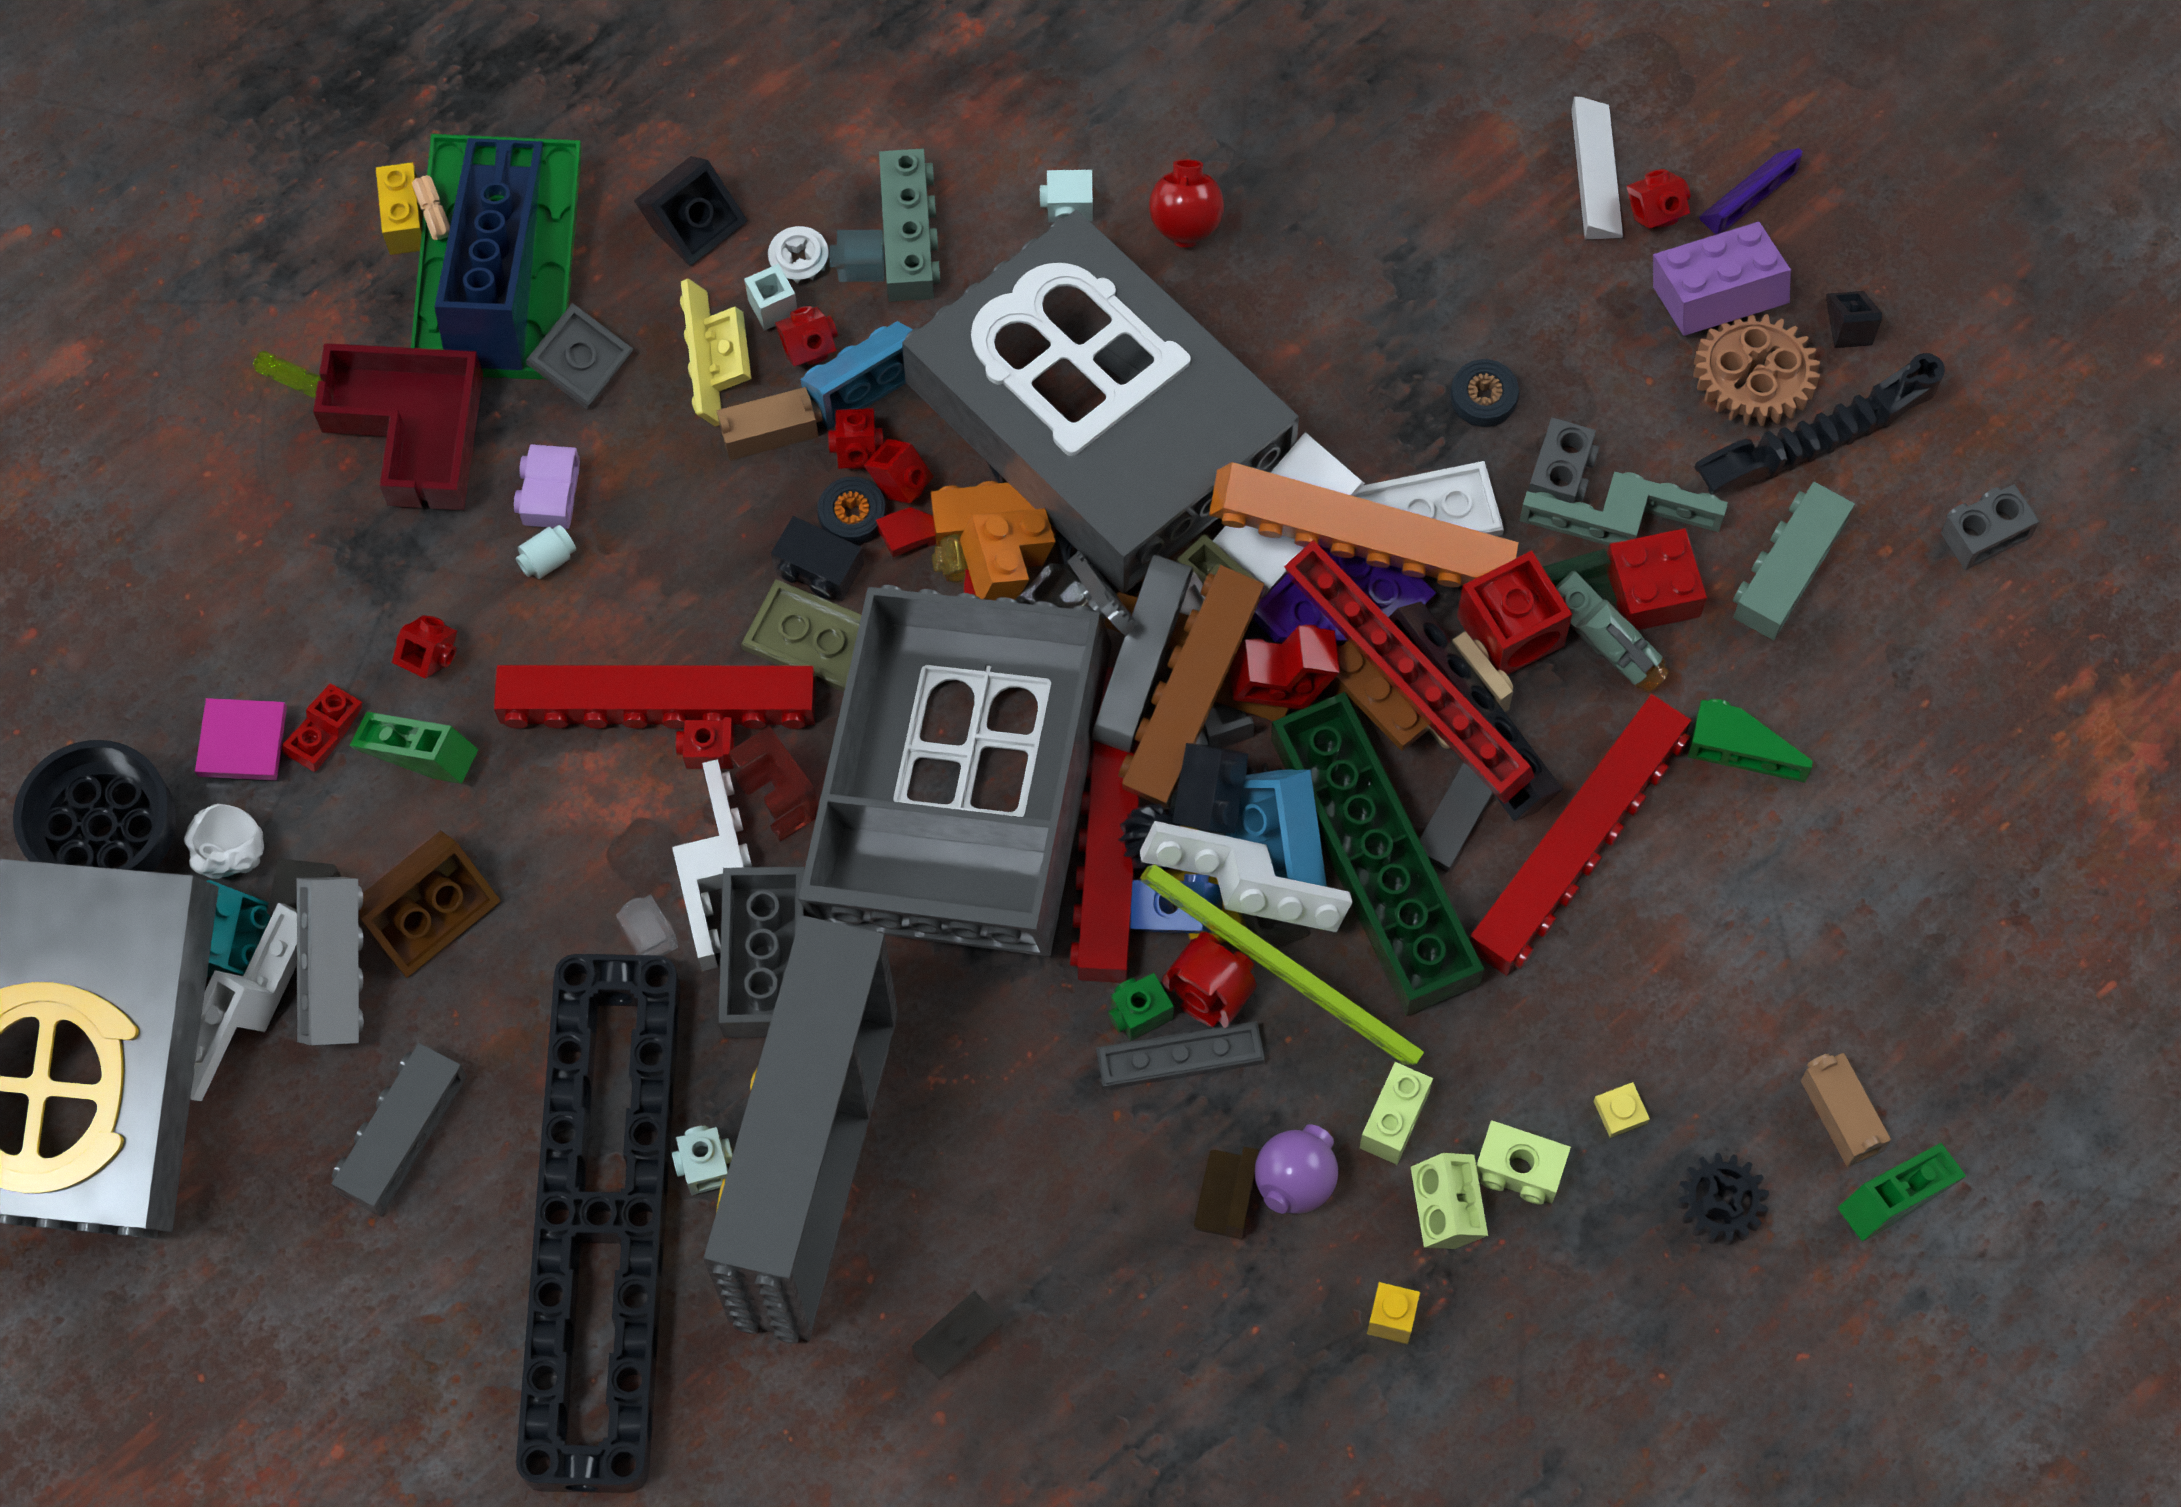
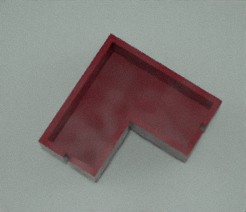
(419, 401)

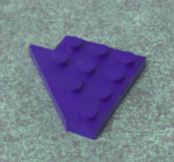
(1288, 607)

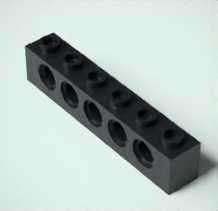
(1434, 643)

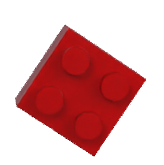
(1656, 579)

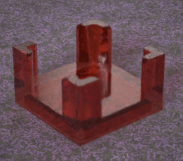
(779, 767)

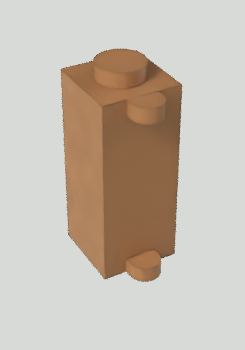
(769, 423)
(1844, 1108)

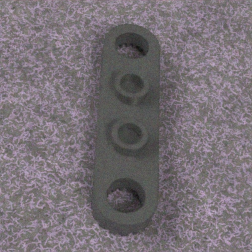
(1100, 594)

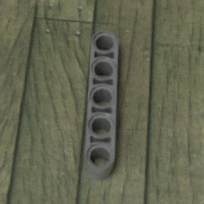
(1142, 653)

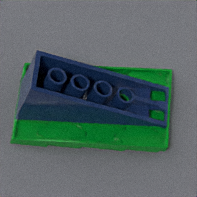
(507, 251)

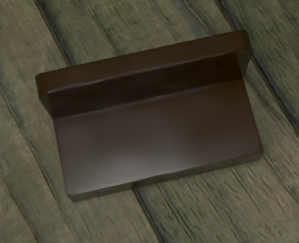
(1226, 1193)

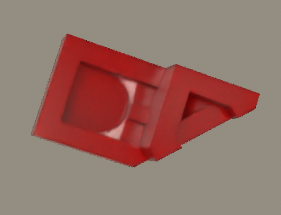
(906, 530)

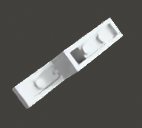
(702, 864)
(1245, 876)
(246, 999)

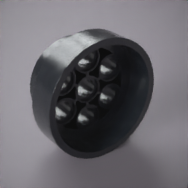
(110, 770)

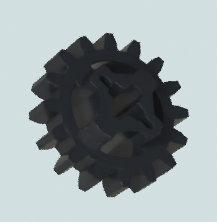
(1729, 1214)

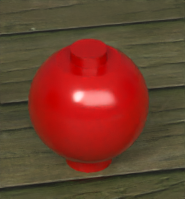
(1186, 204)

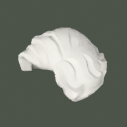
(223, 841)

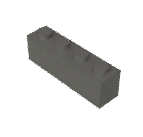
(399, 1129)

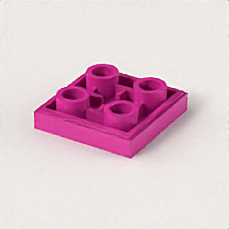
(241, 739)

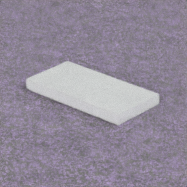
(1451, 495)
(1266, 556)

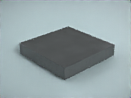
(579, 356)

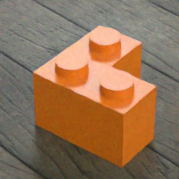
(1002, 547)

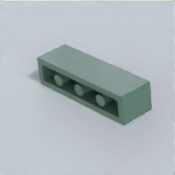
(1793, 559)

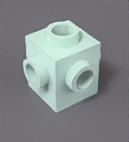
(702, 1158)

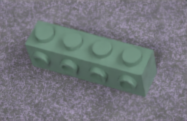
(906, 225)

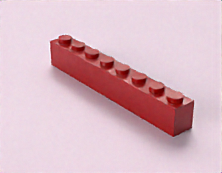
(1409, 672)
(654, 695)
(1579, 835)
(1107, 874)

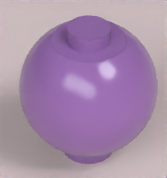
(1297, 1170)

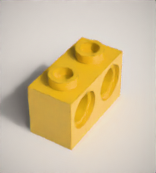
(399, 208)

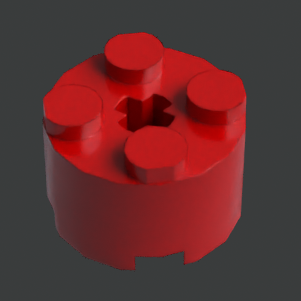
(1211, 980)

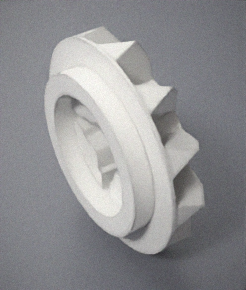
(794, 240)

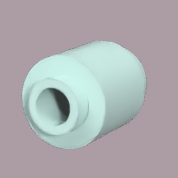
(545, 552)

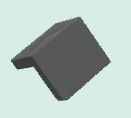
(1227, 726)

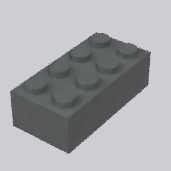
(756, 942)

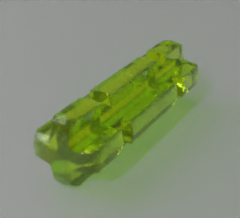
(286, 373)

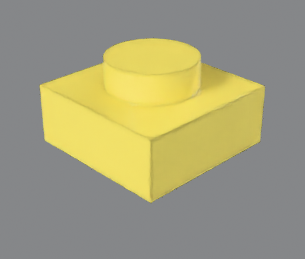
(1621, 1110)

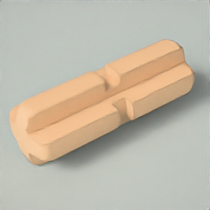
(430, 204)

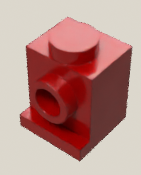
(721, 741)

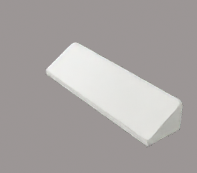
(1596, 169)

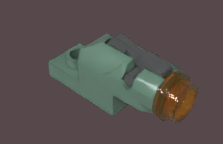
(1611, 634)

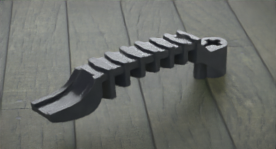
(1887, 401)

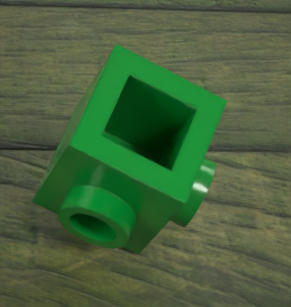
(1140, 1006)

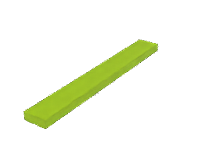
(1281, 965)

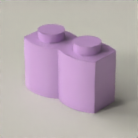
(548, 486)

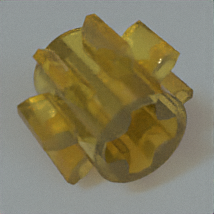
(950, 559)

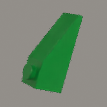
(1740, 741)
(416, 746)
(1900, 1191)

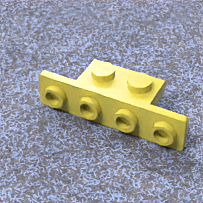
(715, 350)

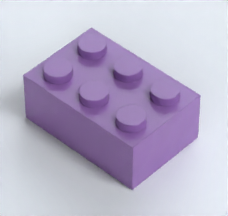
(1721, 278)

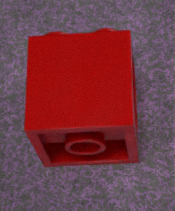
(1515, 613)

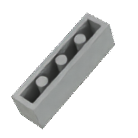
(328, 960)

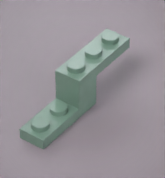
(1623, 510)

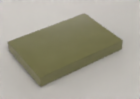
(804, 631)

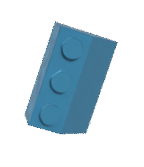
(859, 373)
(1281, 812)

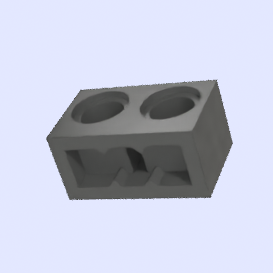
(1558, 464)
(1994, 532)

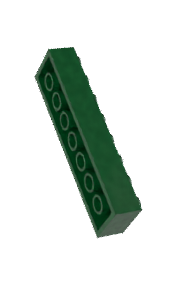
(1378, 856)

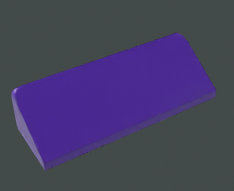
(1751, 190)

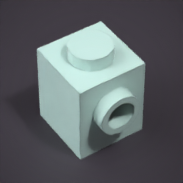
(1067, 192)
(770, 296)

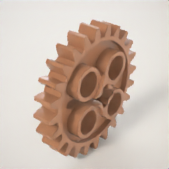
(1781, 388)

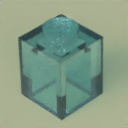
(858, 255)

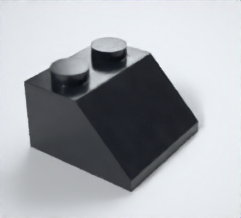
(691, 209)

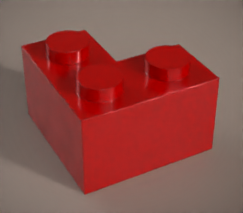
(1286, 672)

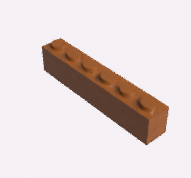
(1192, 686)

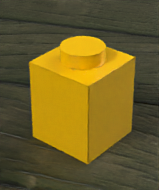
(1393, 1313)

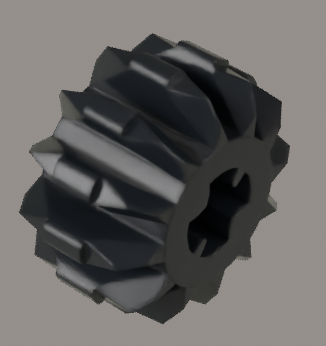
(1137, 828)

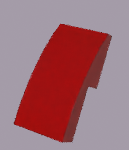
(323, 728)

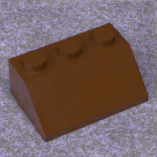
(425, 903)

